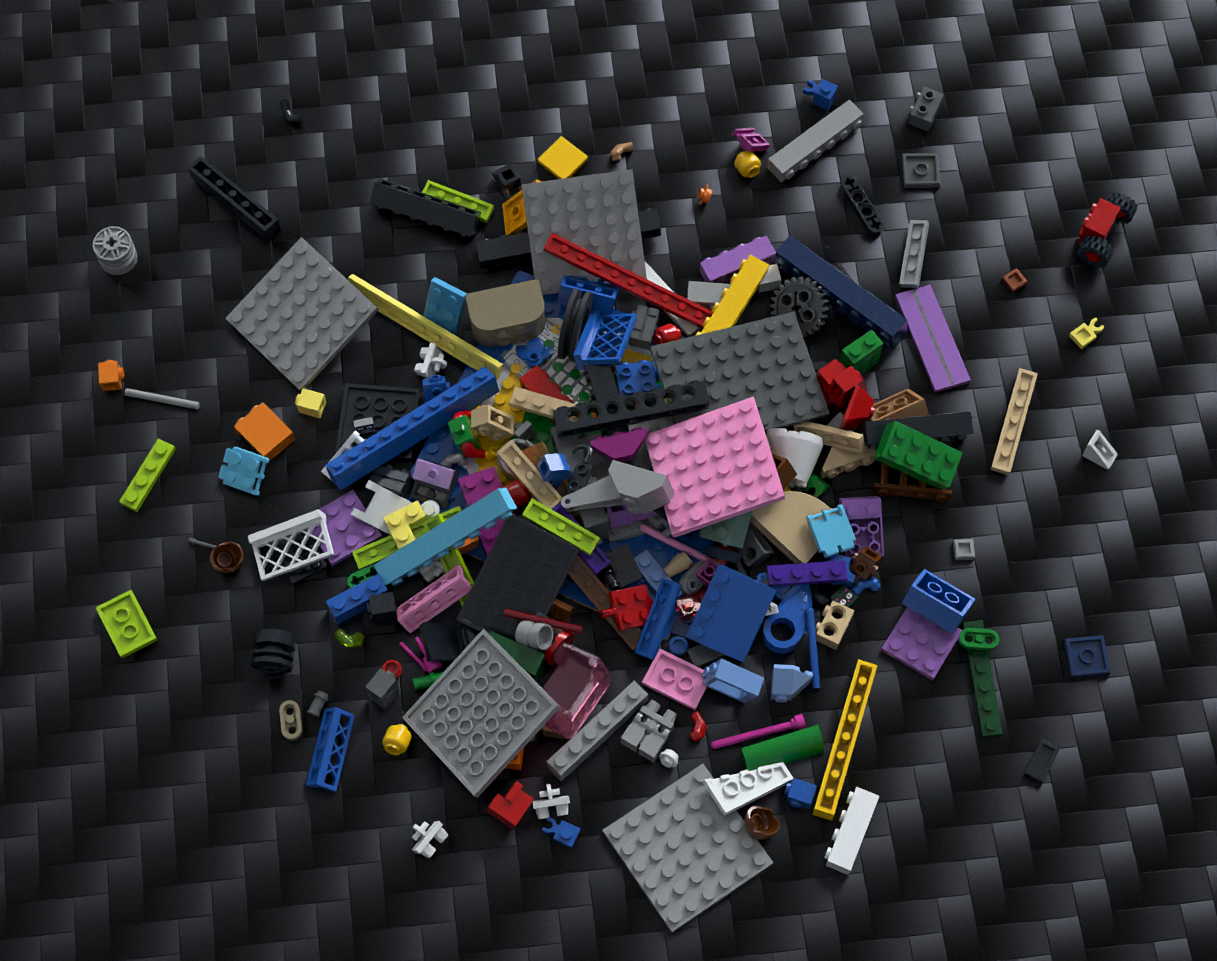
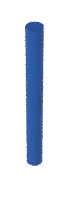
(812, 647)

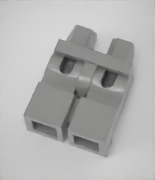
(649, 731)

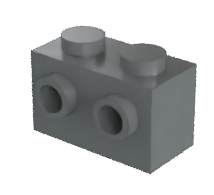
(925, 109)

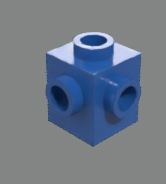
(434, 386)

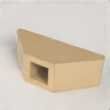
(844, 460)

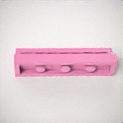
(433, 599)

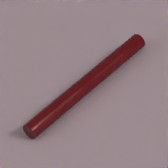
(537, 619)

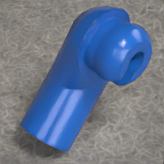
(872, 583)

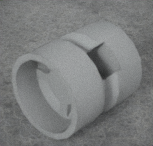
(534, 635)

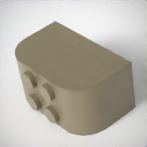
(506, 313)

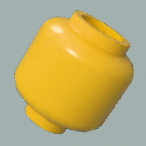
(747, 164)
(396, 739)

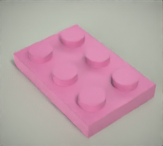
(675, 679)

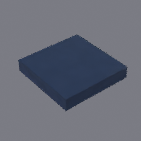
(1087, 656)

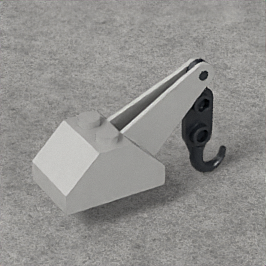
(626, 485)

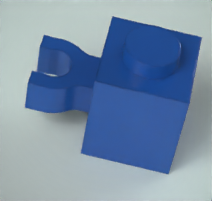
(823, 94)

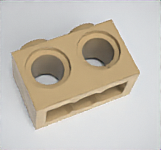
(837, 626)

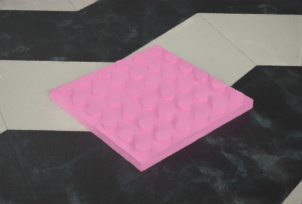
(715, 466)

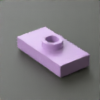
(433, 474)

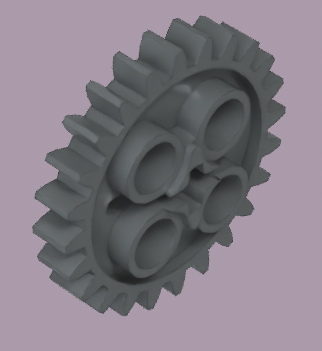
(815, 303)

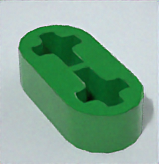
(361, 575)

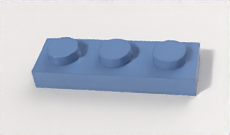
(651, 571)

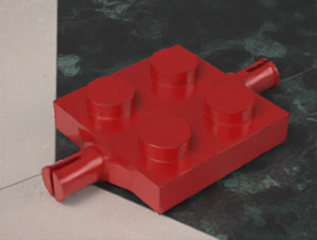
(629, 607)

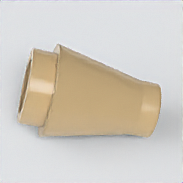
(678, 564)

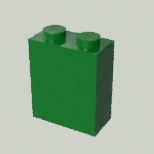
(862, 353)

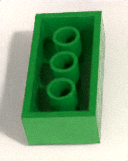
(917, 455)

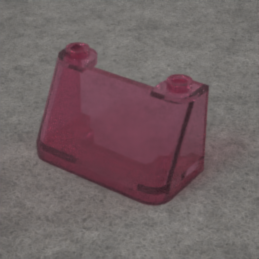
(575, 688)

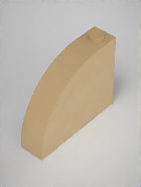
(787, 525)

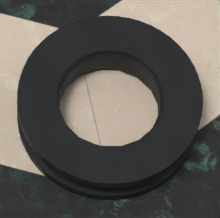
(574, 322)

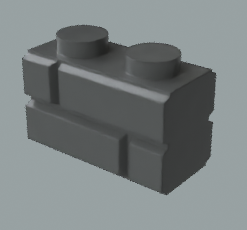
(644, 327)

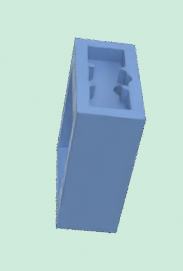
(732, 680)

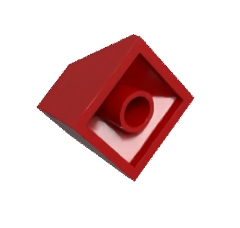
(858, 409)

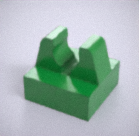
(820, 485)

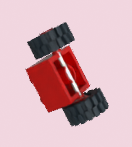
(1098, 224)

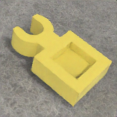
(1085, 334)

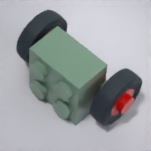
(728, 532)

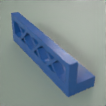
(658, 619)
(324, 746)

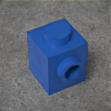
(800, 793)

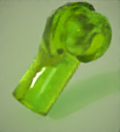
(351, 640)

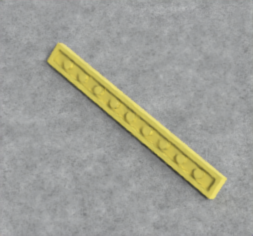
(427, 329)

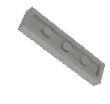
(914, 254)

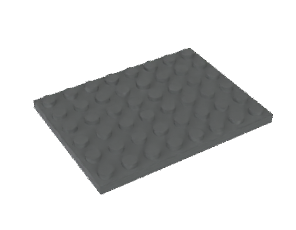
(746, 361)

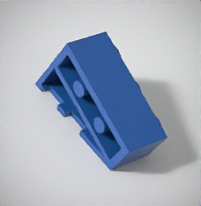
(603, 292)

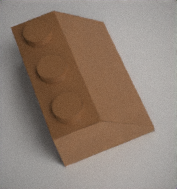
(900, 406)

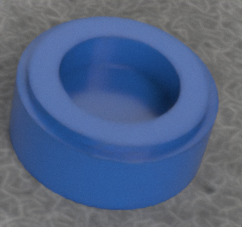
(678, 646)

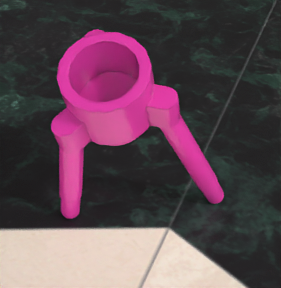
(426, 666)

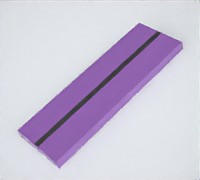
(932, 338)

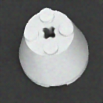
(799, 448)

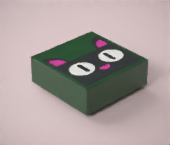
(844, 596)

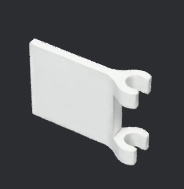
(381, 505)

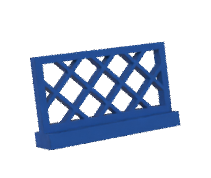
(591, 337)

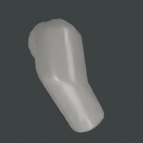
(454, 458)

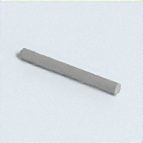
(161, 398)

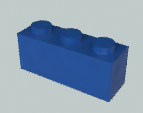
(355, 599)

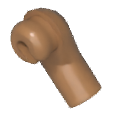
(619, 149)

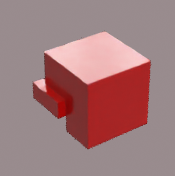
(511, 807)

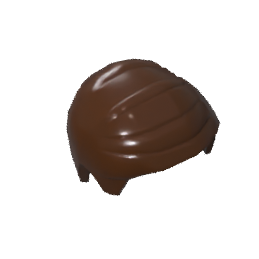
(227, 557)
(761, 823)

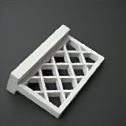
(284, 530)

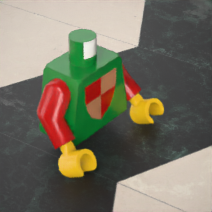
(467, 438)

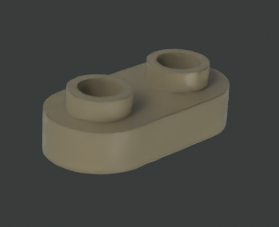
(290, 721)

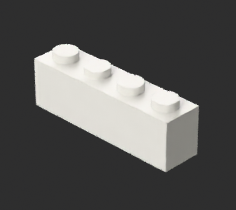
(852, 830)

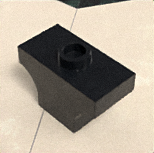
(508, 180)

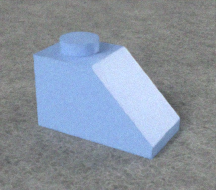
(788, 682)

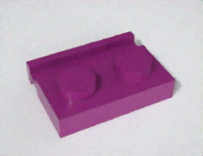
(750, 140)

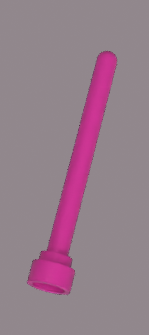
(796, 723)

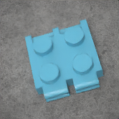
(243, 469)
(831, 531)

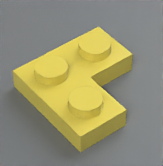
(401, 521)

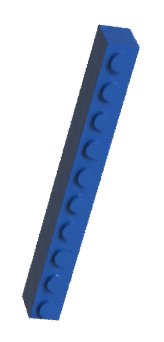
(411, 428)

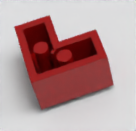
(838, 381)

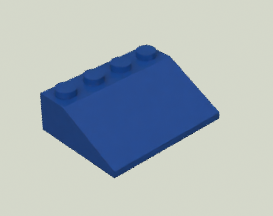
(731, 613)

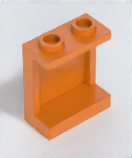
(264, 431)

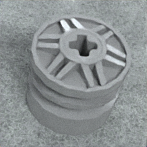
(115, 250)

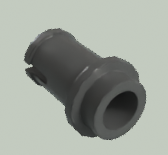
(318, 703)

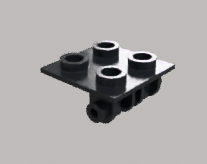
(621, 570)
(305, 571)

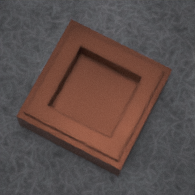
(1014, 280)

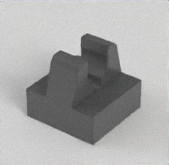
(524, 431)

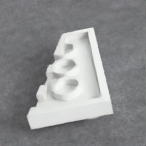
(740, 789)

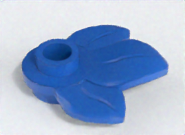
(534, 352)

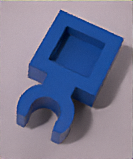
(564, 833)

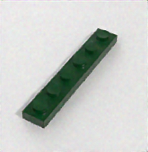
(983, 687)

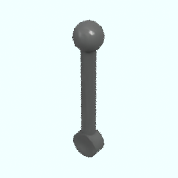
(193, 541)

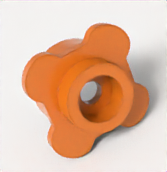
(704, 194)

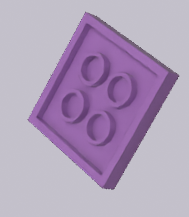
(345, 530)
(920, 643)

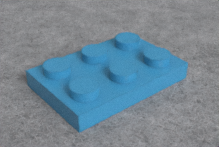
(445, 305)

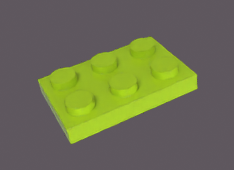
(126, 624)

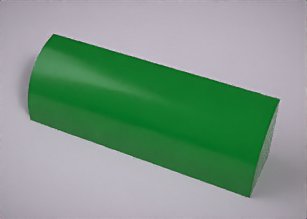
(784, 749)

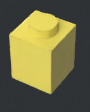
(310, 403)

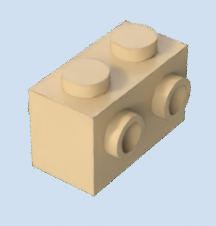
(492, 422)

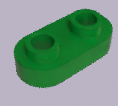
(978, 639)

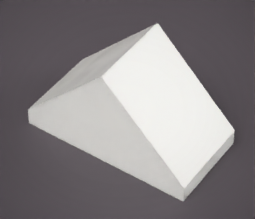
(1100, 451)

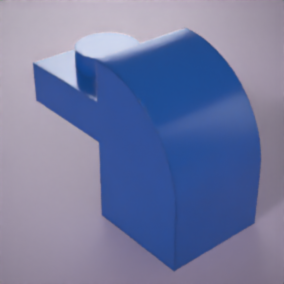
(554, 469)

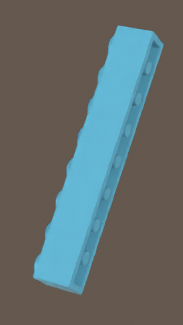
(446, 536)

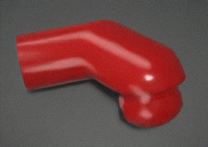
(700, 727)

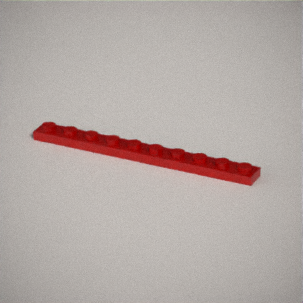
(627, 280)

